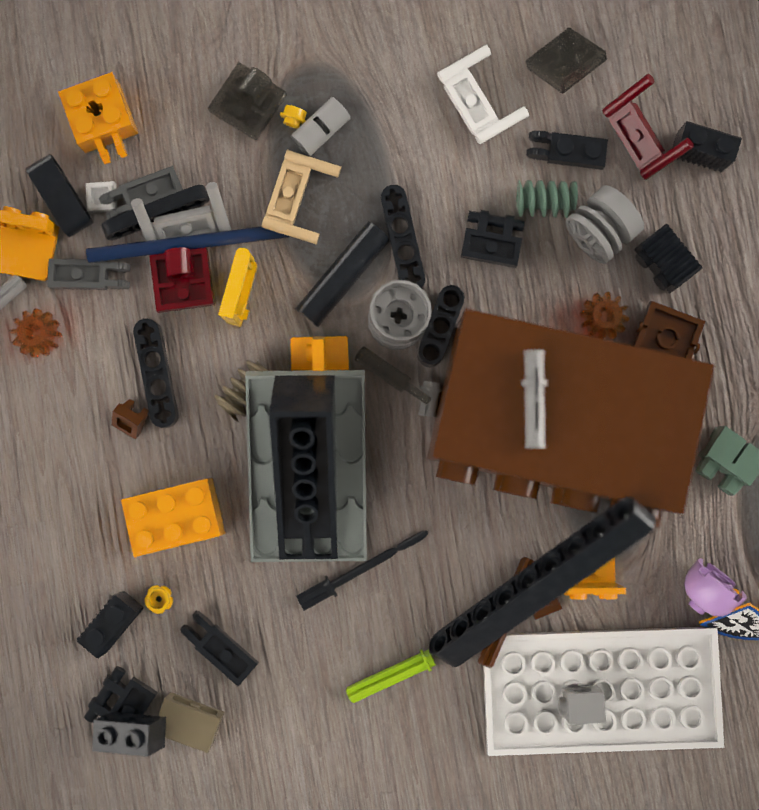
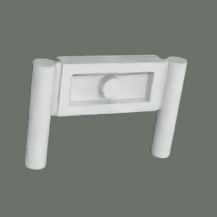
(472, 102)

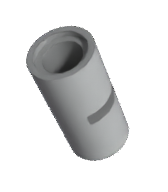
(320, 126)

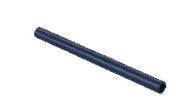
(192, 242)

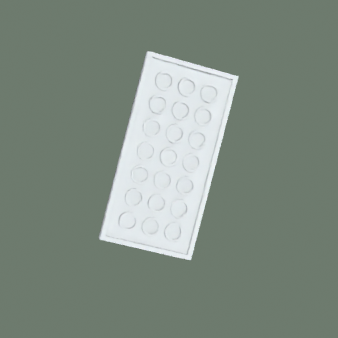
(654, 681)

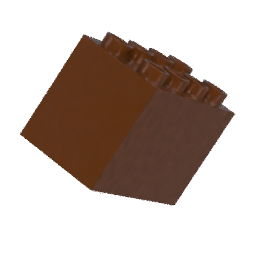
(613, 416)

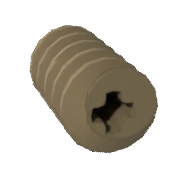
(236, 397)

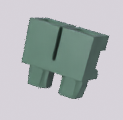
(731, 457)

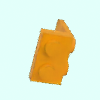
(26, 243)

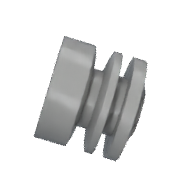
(605, 224)
(400, 298)

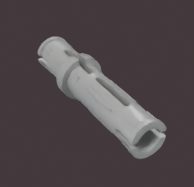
(534, 398)

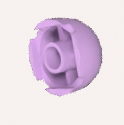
(711, 590)

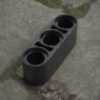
(59, 195)
(446, 314)

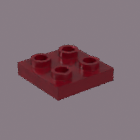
(182, 279)

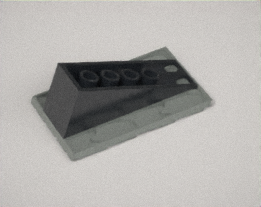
(306, 465)

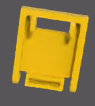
(238, 288)

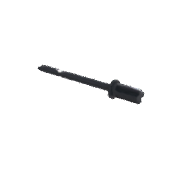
(326, 588)

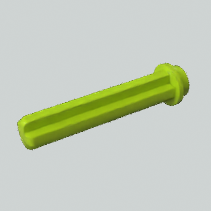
(391, 676)

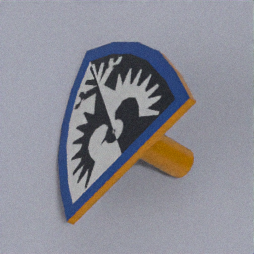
(740, 624)

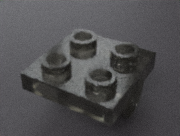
(566, 60)
(247, 100)

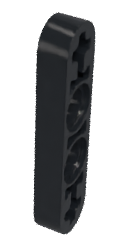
(180, 201)
(406, 238)
(150, 375)

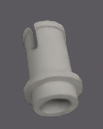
(431, 389)

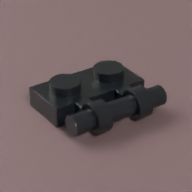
(489, 246)
(133, 698)

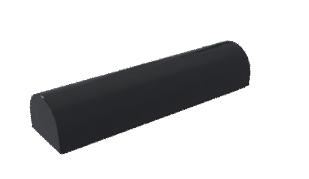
(343, 273)

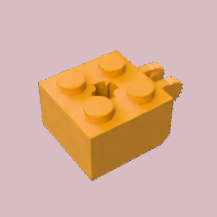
(94, 132)

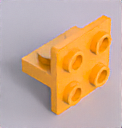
(319, 353)

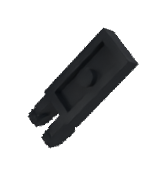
(569, 149)
(220, 649)

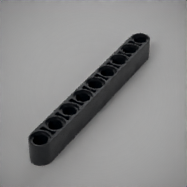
(543, 581)

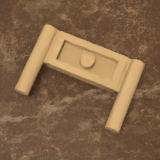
(289, 194)

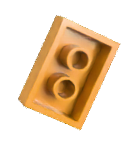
(173, 517)

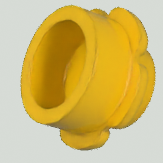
(293, 116)
(151, 599)

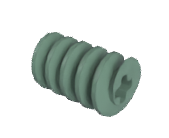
(546, 198)

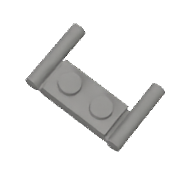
(187, 222)

